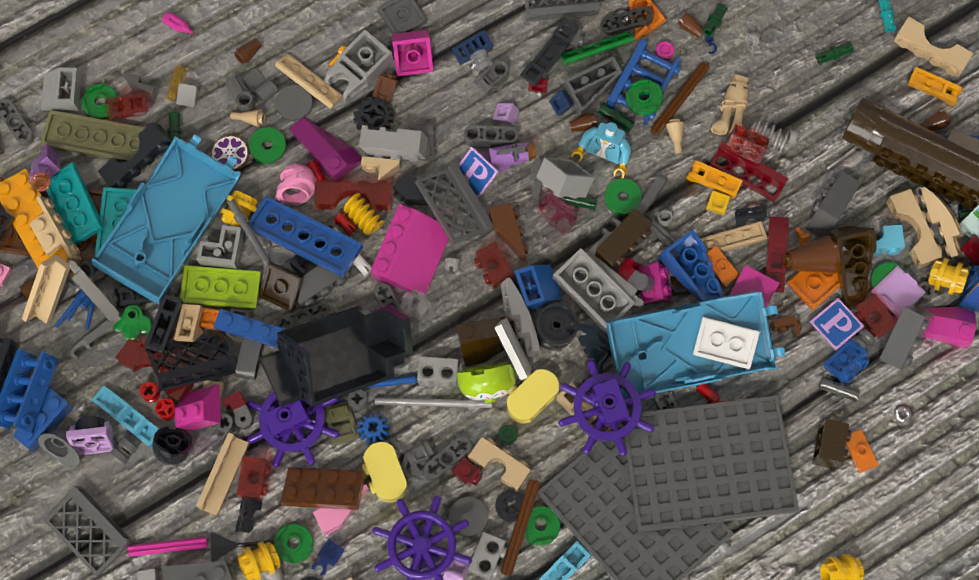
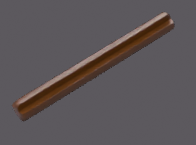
(679, 99)
(520, 527)

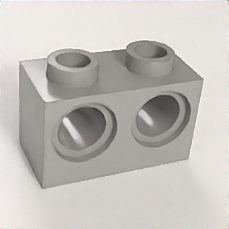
(438, 366)
(482, 554)

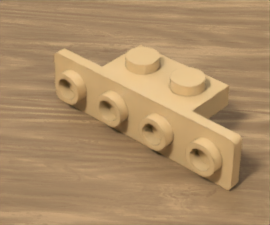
(51, 231)

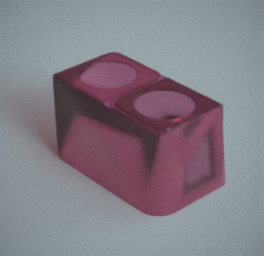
(551, 199)

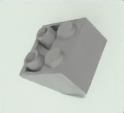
(61, 90)

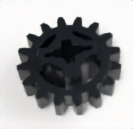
(370, 109)

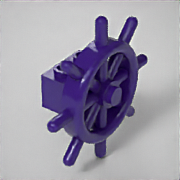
(609, 407)
(282, 421)
(420, 543)

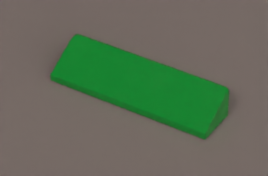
(597, 48)

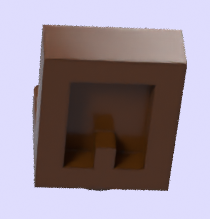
(385, 86)
(783, 325)

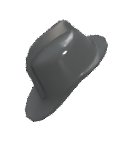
(59, 447)

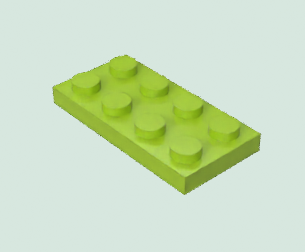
(220, 287)

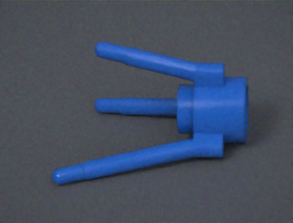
(81, 300)

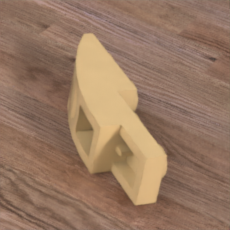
(941, 214)

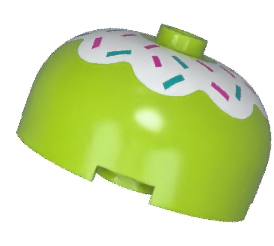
(487, 381)

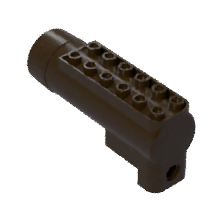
(921, 155)

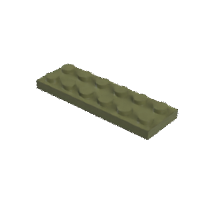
(91, 136)

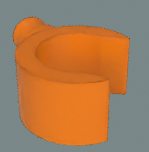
(802, 236)

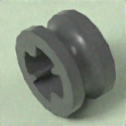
(930, 293)

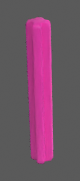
(167, 546)

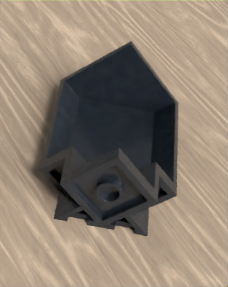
(337, 354)

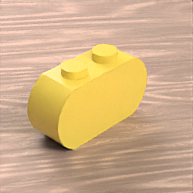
(532, 396)
(385, 472)

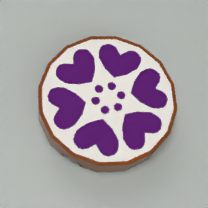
(231, 146)

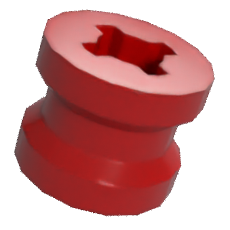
(163, 406)

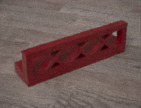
(759, 170)

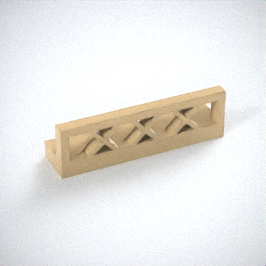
(46, 289)
(222, 475)

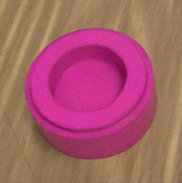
(665, 50)

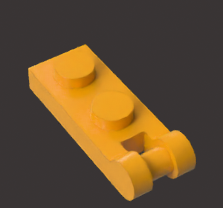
(935, 86)
(714, 179)

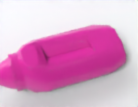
(176, 23)

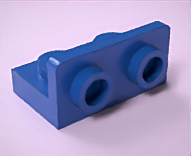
(847, 361)

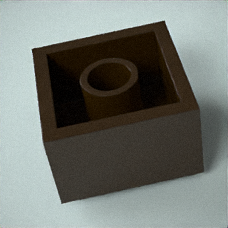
(831, 444)

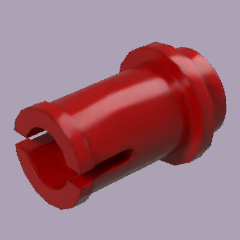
(314, 166)
(341, 220)
(708, 393)

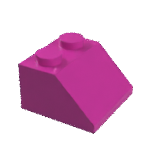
(412, 52)
(199, 409)

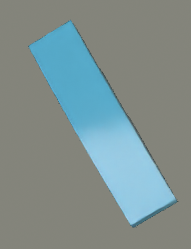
(125, 415)
(568, 563)

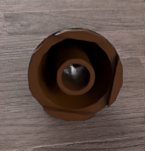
(815, 256)

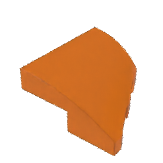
(658, 19)

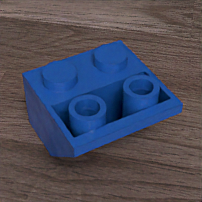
(537, 286)

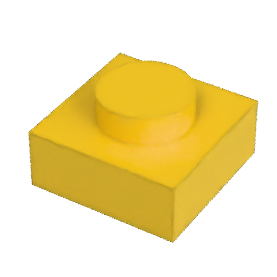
(718, 203)

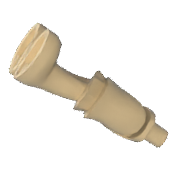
(735, 100)

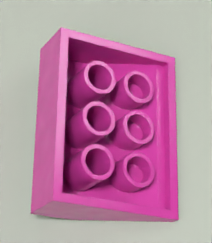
(410, 251)

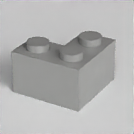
(225, 253)

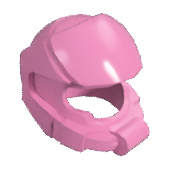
(297, 177)

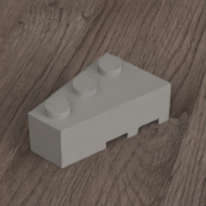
(397, 145)

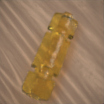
(174, 84)

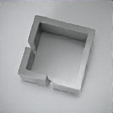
(564, 178)

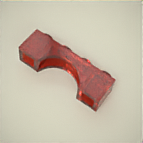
(329, 194)
(135, 358)

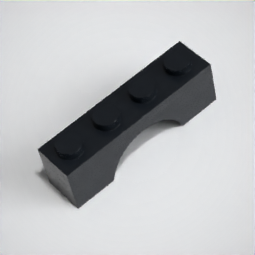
(152, 142)

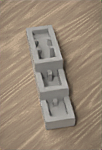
(517, 311)

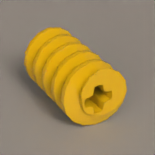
(362, 216)

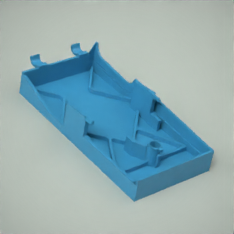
(167, 219)
(663, 342)

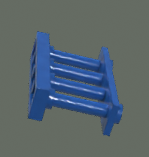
(634, 68)
(15, 385)

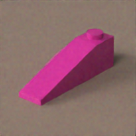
(951, 326)

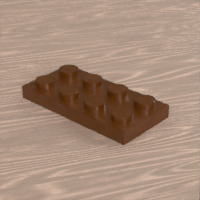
(323, 488)

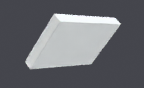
(726, 342)
(513, 348)

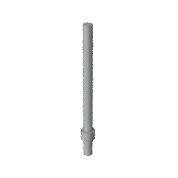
(471, 404)

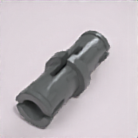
(839, 389)

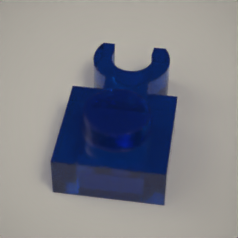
(329, 555)

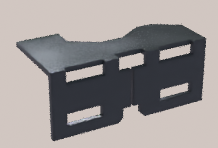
(741, 218)
(253, 505)

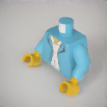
(606, 143)

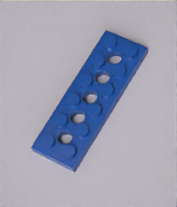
(305, 248)

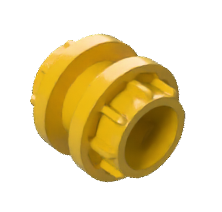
(245, 203)
(948, 276)
(258, 561)
(842, 569)

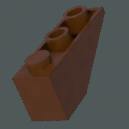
(506, 228)

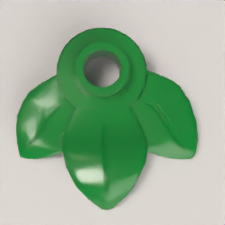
(133, 326)

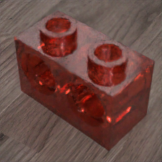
(747, 143)

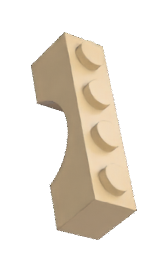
(913, 38)
(906, 208)

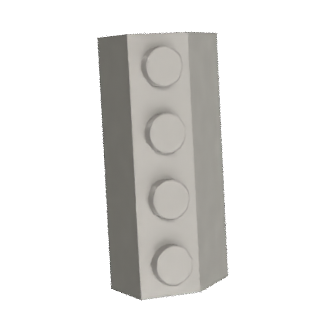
(592, 289)

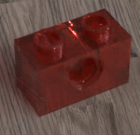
(126, 106)
(493, 254)
(871, 306)
(249, 467)

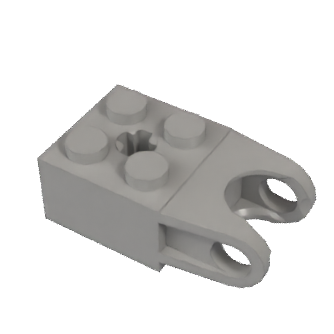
(358, 70)

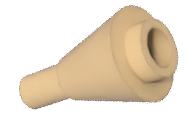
(253, 117)
(675, 131)

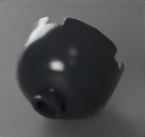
(171, 445)

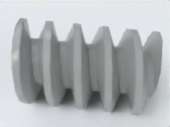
(776, 138)

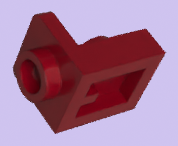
(467, 473)

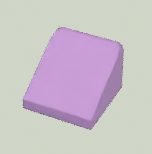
(506, 113)
(456, 571)

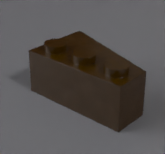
(624, 239)

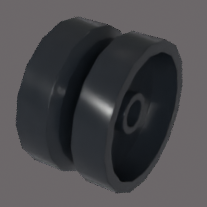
(562, 334)

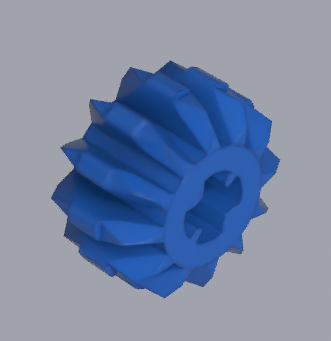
(365, 428)

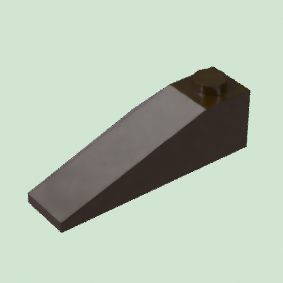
(856, 256)
(480, 340)

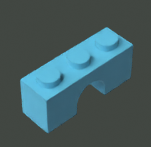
(890, 240)

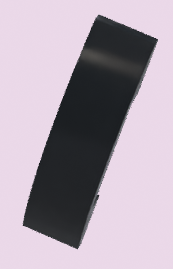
(550, 53)

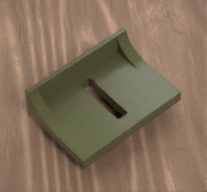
(337, 414)

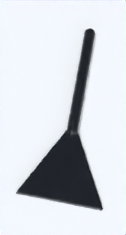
(222, 546)

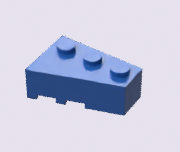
(51, 414)

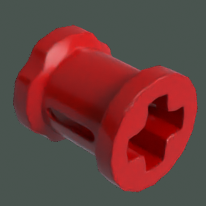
(147, 397)

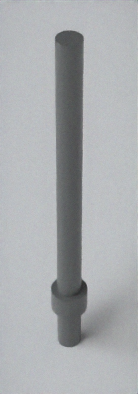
(240, 217)

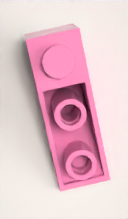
(334, 519)

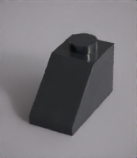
(408, 192)

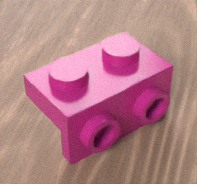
(661, 290)

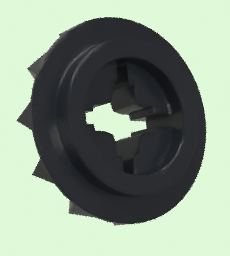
(501, 506)

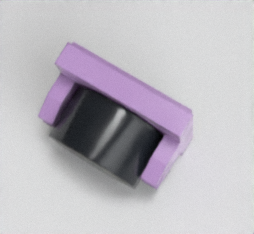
(91, 436)

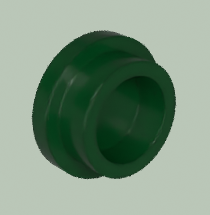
(508, 434)

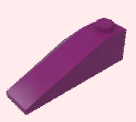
(333, 154)

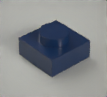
(561, 102)

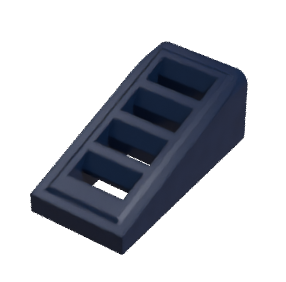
(469, 43)

